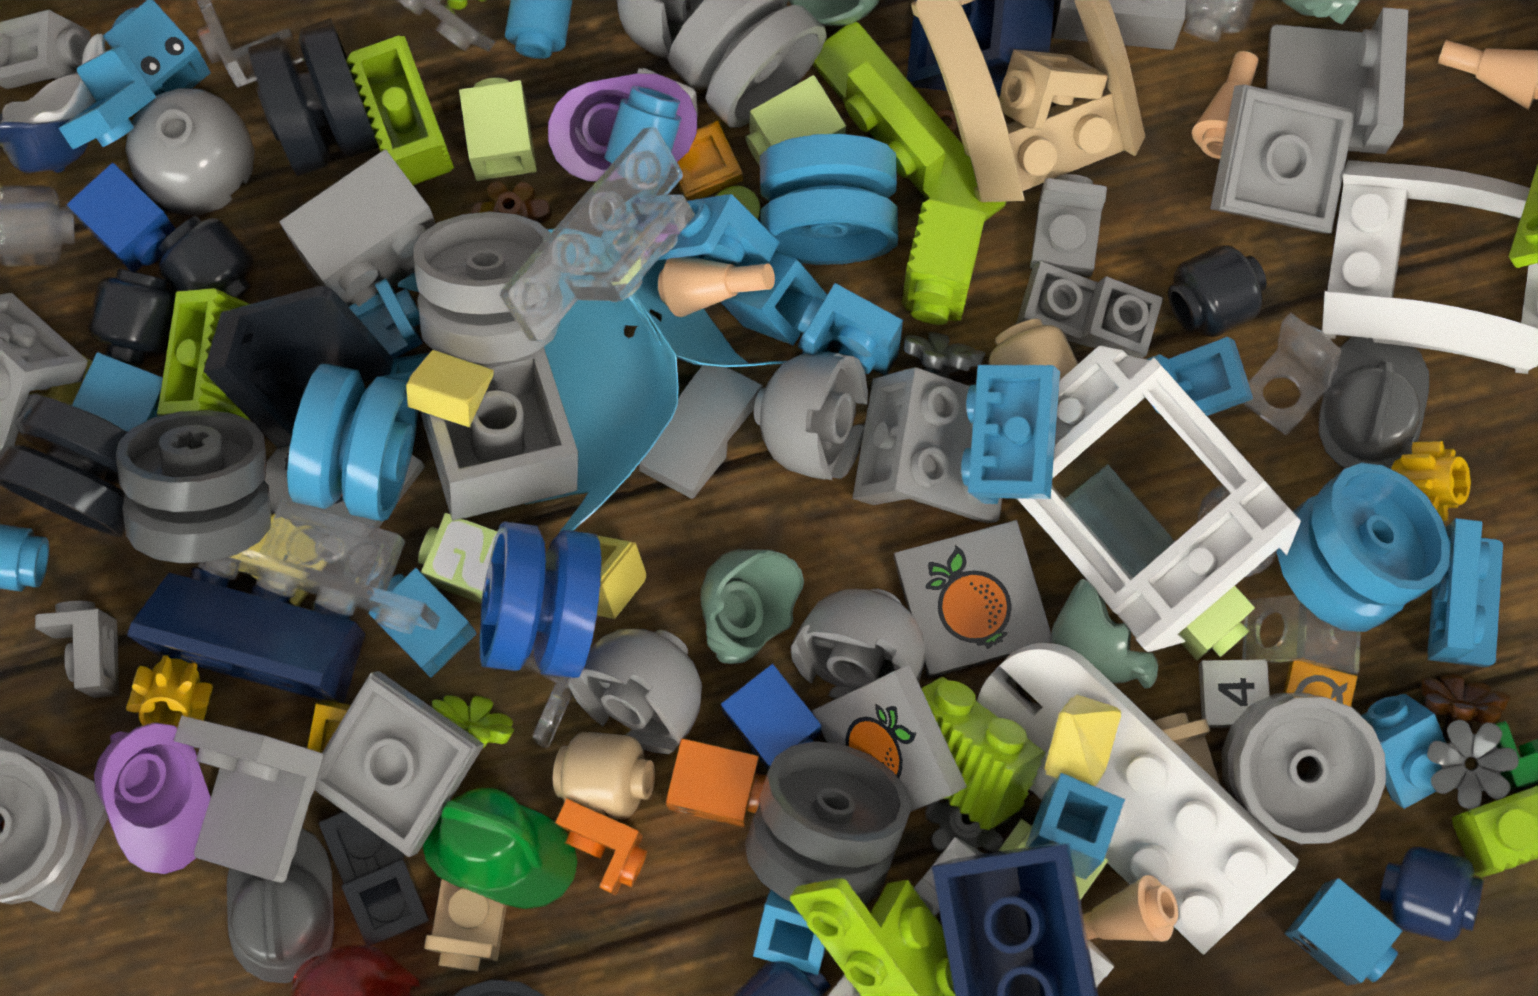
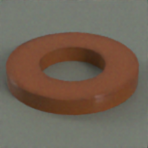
(950, 114)

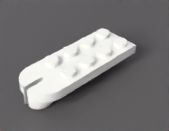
(1173, 813)

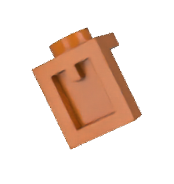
(594, 833)

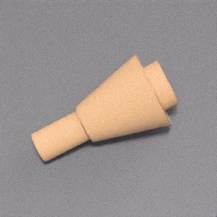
(1505, 70)
(1212, 125)
(697, 283)
(1136, 913)

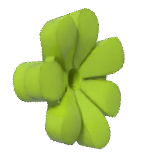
(476, 718)

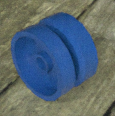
(540, 600)

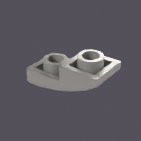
(1091, 311)
(698, 434)

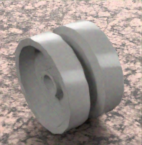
(745, 52)
(460, 279)
(1343, 772)
(41, 828)

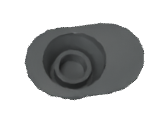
(1374, 403)
(284, 923)

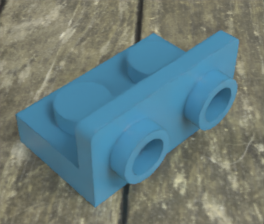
(724, 234)
(852, 328)
(1012, 432)
(1467, 599)

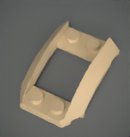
(1074, 135)

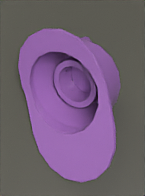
(586, 115)
(153, 796)

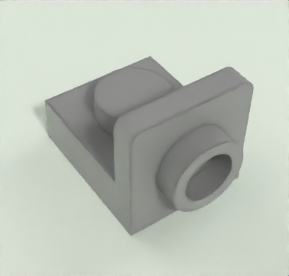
(40, 48)
(1068, 223)
(93, 655)

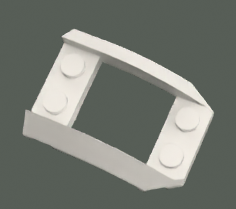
(1367, 259)
(1205, 558)

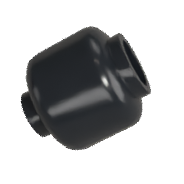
(205, 257)
(1217, 291)
(132, 315)

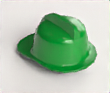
(501, 850)

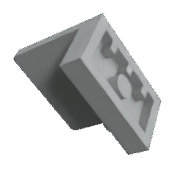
(1347, 71)
(29, 361)
(917, 445)
(255, 799)

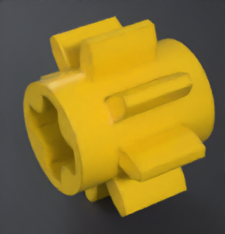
(1437, 474)
(169, 693)

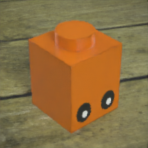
(715, 783)

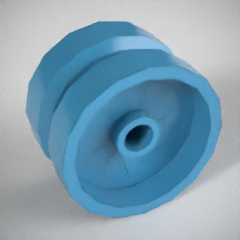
(830, 198)
(351, 442)
(1365, 548)

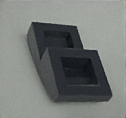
(374, 879)

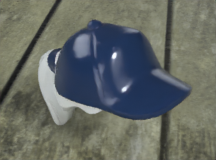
(31, 127)

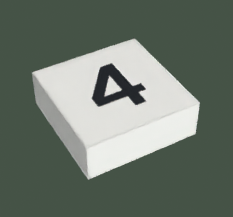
(1230, 688)

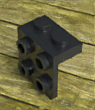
(274, 346)

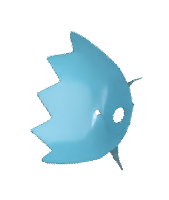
(623, 388)

